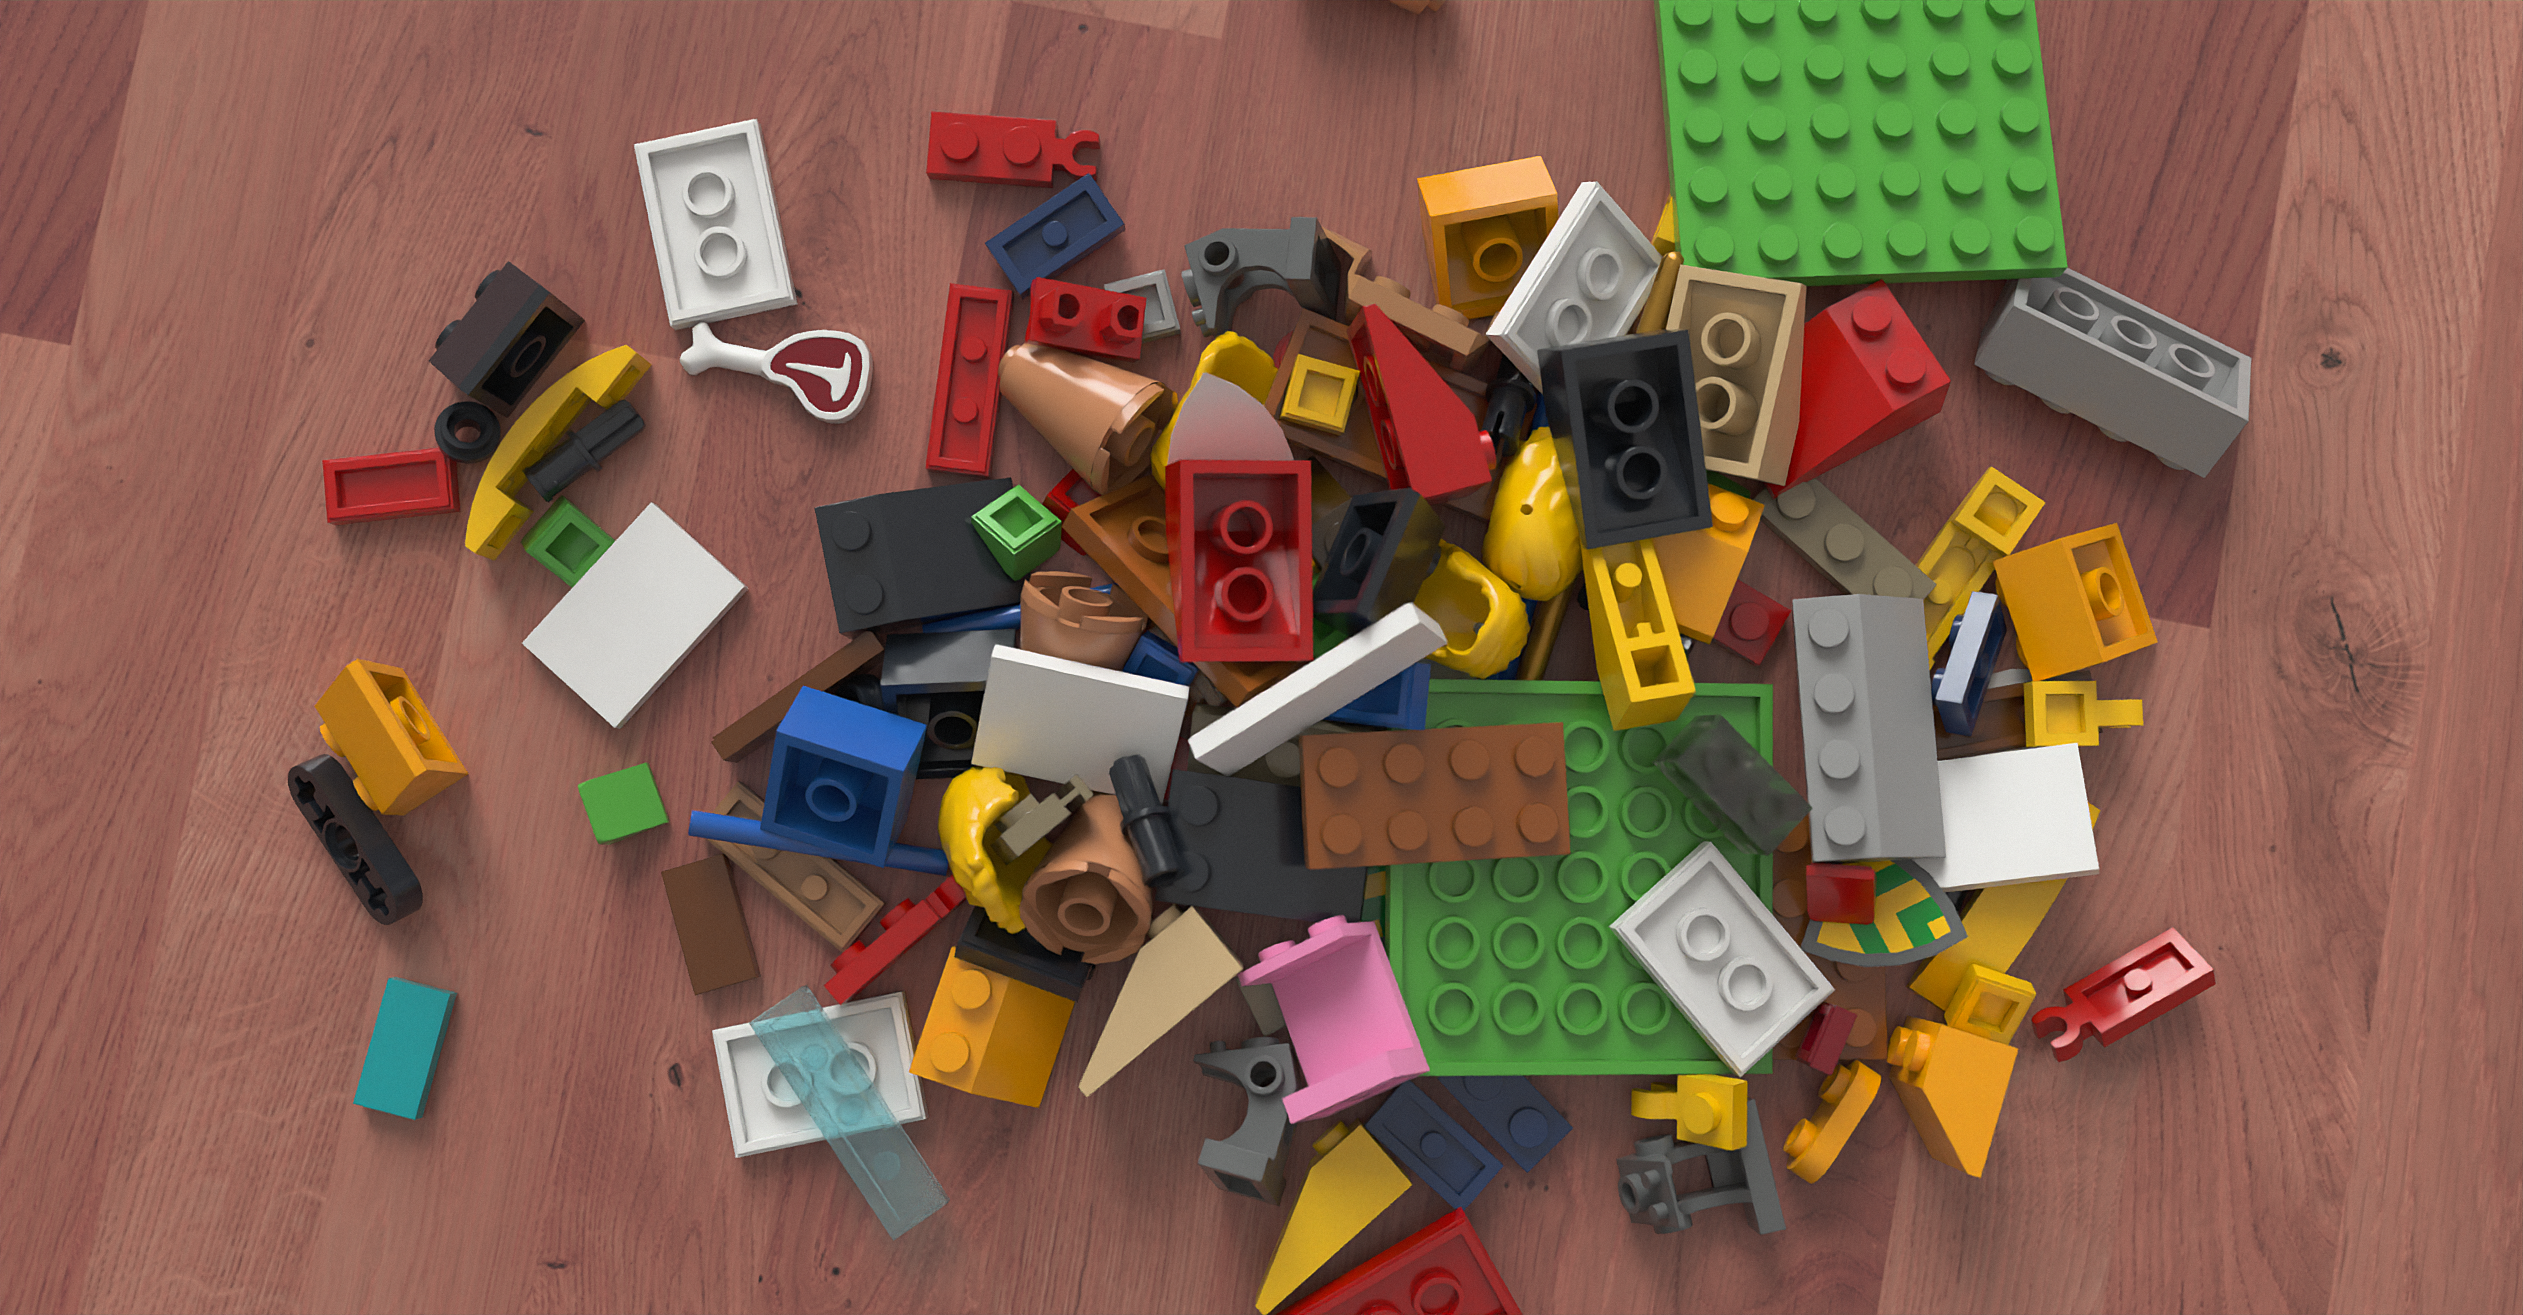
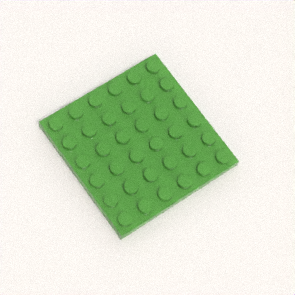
(1859, 140)
(1516, 955)

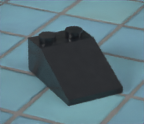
(1628, 435)
(912, 558)
(1248, 854)

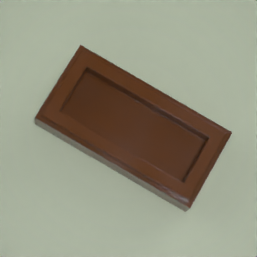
(710, 924)

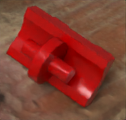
(1085, 320)

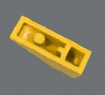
(1635, 636)
(1337, 1198)

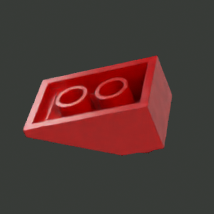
(1860, 383)
(1417, 420)
(1240, 559)

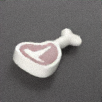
(822, 368)

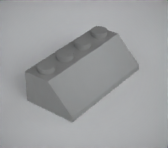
(2118, 367)
(1867, 729)

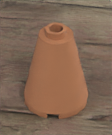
(1088, 411)
(1077, 622)
(1089, 888)

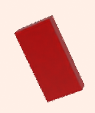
(390, 486)

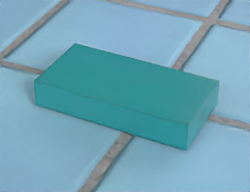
(405, 1048)

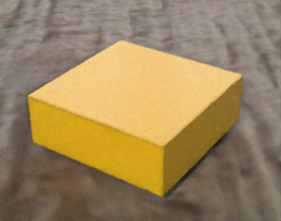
(1319, 394)
(1989, 1004)

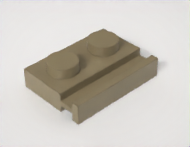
(1032, 820)

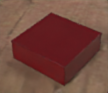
(1825, 1037)

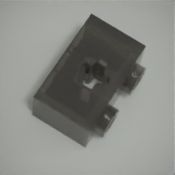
(1732, 784)

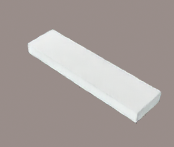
(1318, 690)

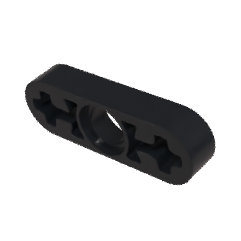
(355, 839)

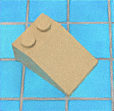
(1745, 367)
(1166, 982)

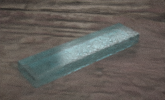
(850, 1112)

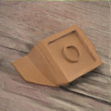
(1434, 333)

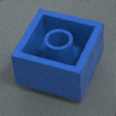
(842, 776)

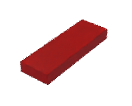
(969, 381)

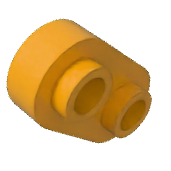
(1817, 1142)

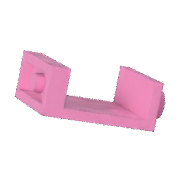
(1340, 1016)

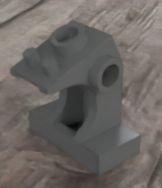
(1281, 259)
(1256, 1154)
(1735, 1176)

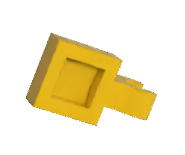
(2072, 714)
(1706, 1108)

